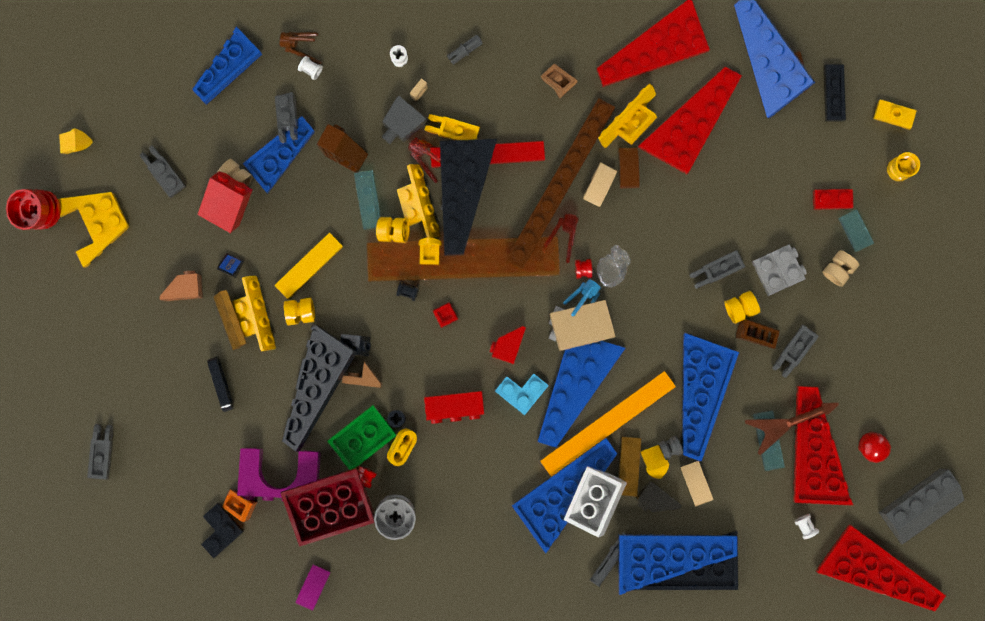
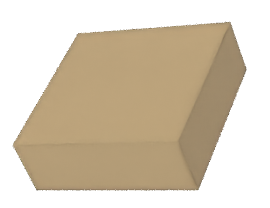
(419, 90)

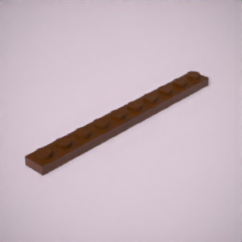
(560, 184)

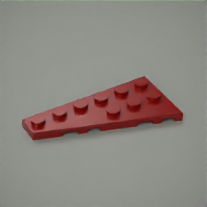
(686, 131)
(817, 463)
(867, 565)

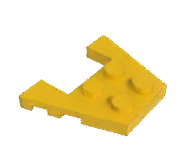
(102, 218)

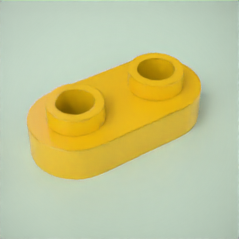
(402, 447)

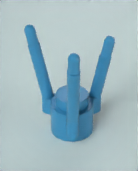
(590, 290)

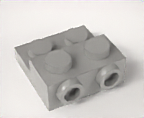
(779, 269)

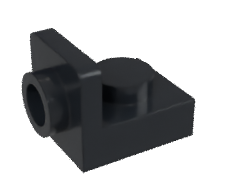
(358, 343)

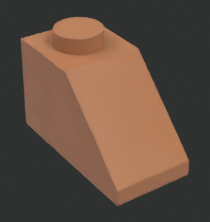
(184, 287)

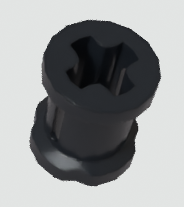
(407, 290)
(392, 423)

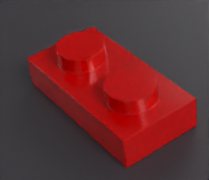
(833, 199)

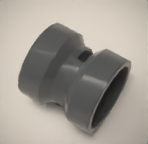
(674, 445)

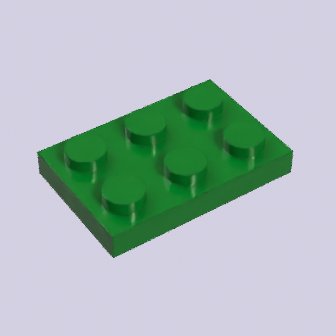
(362, 438)

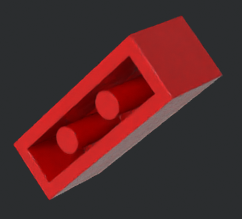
(454, 407)

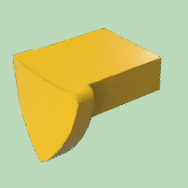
(74, 141)
(429, 251)
(655, 462)

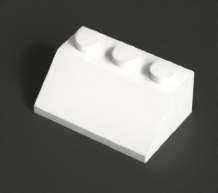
(595, 501)

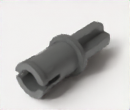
(464, 49)

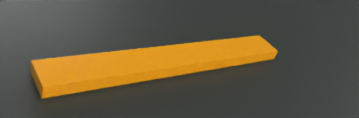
(607, 423)

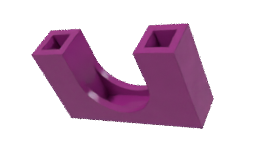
(252, 482)

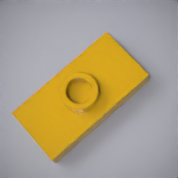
(894, 114)

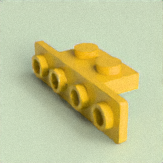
(632, 120)
(416, 202)
(253, 315)

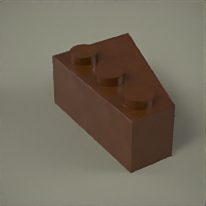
(341, 148)

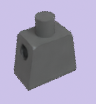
(402, 121)

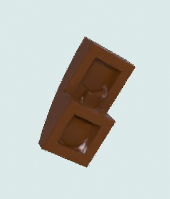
(628, 168)

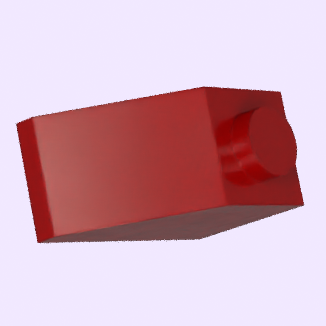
(508, 345)

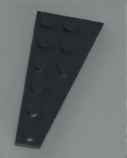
(462, 178)
(317, 381)
(709, 577)

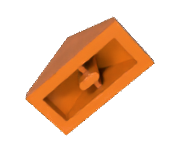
(239, 506)

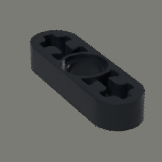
(220, 384)

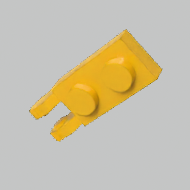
(453, 128)

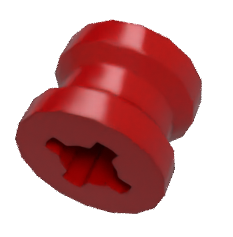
(583, 268)
(366, 476)

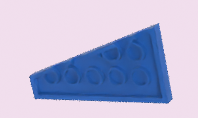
(774, 64)
(705, 381)
(576, 382)
(547, 504)
(662, 557)

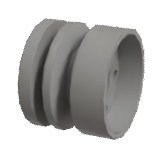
(397, 528)

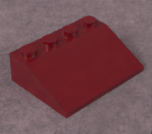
(328, 507)

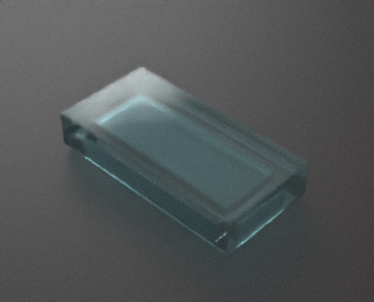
(856, 230)

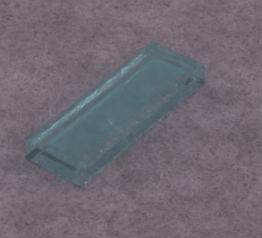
(367, 199)
(772, 457)

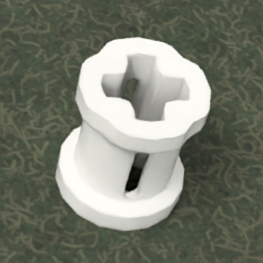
(395, 52)
(310, 68)
(806, 526)

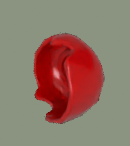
(874, 447)

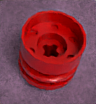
(33, 209)

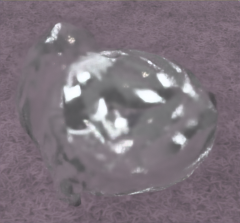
(613, 267)

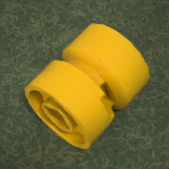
(903, 166)
(390, 229)
(739, 308)
(299, 311)

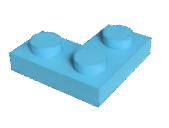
(523, 397)

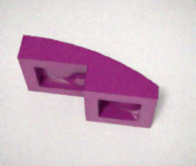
(312, 587)

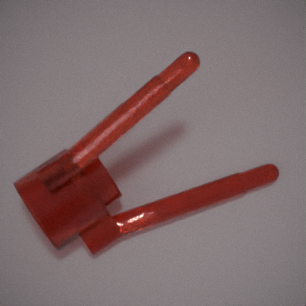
(419, 148)
(569, 225)

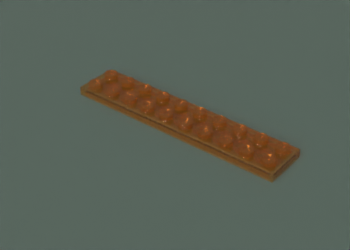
(481, 260)

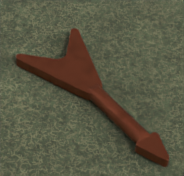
(777, 427)

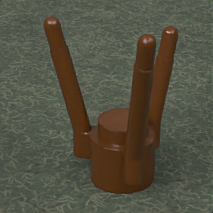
(291, 39)

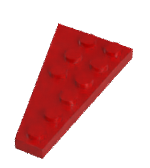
(665, 43)

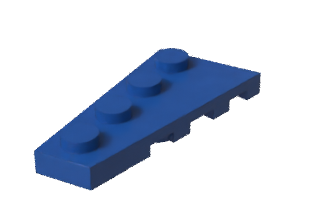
(227, 66)
(275, 157)

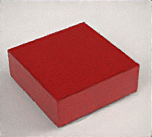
(445, 315)

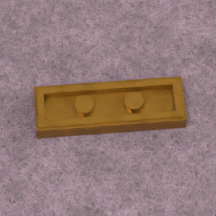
(229, 319)
(630, 464)

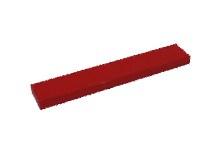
(508, 153)

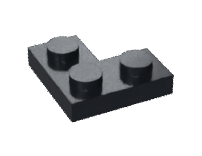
(225, 530)

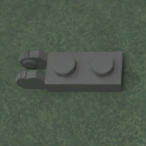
(286, 116)
(163, 173)
(719, 268)
(796, 349)
(100, 453)

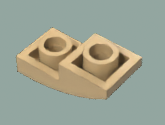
(600, 184)
(697, 483)

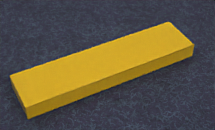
(308, 266)

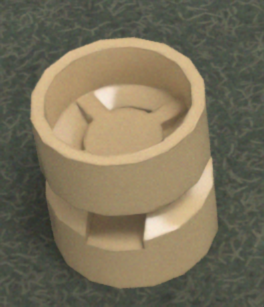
(233, 170)
(839, 270)

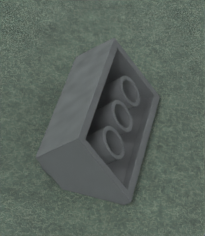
(922, 505)

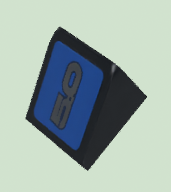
(230, 265)

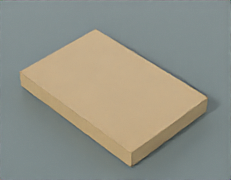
(588, 326)

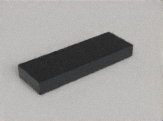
(834, 93)

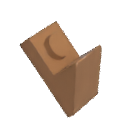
(558, 80)
(368, 378)

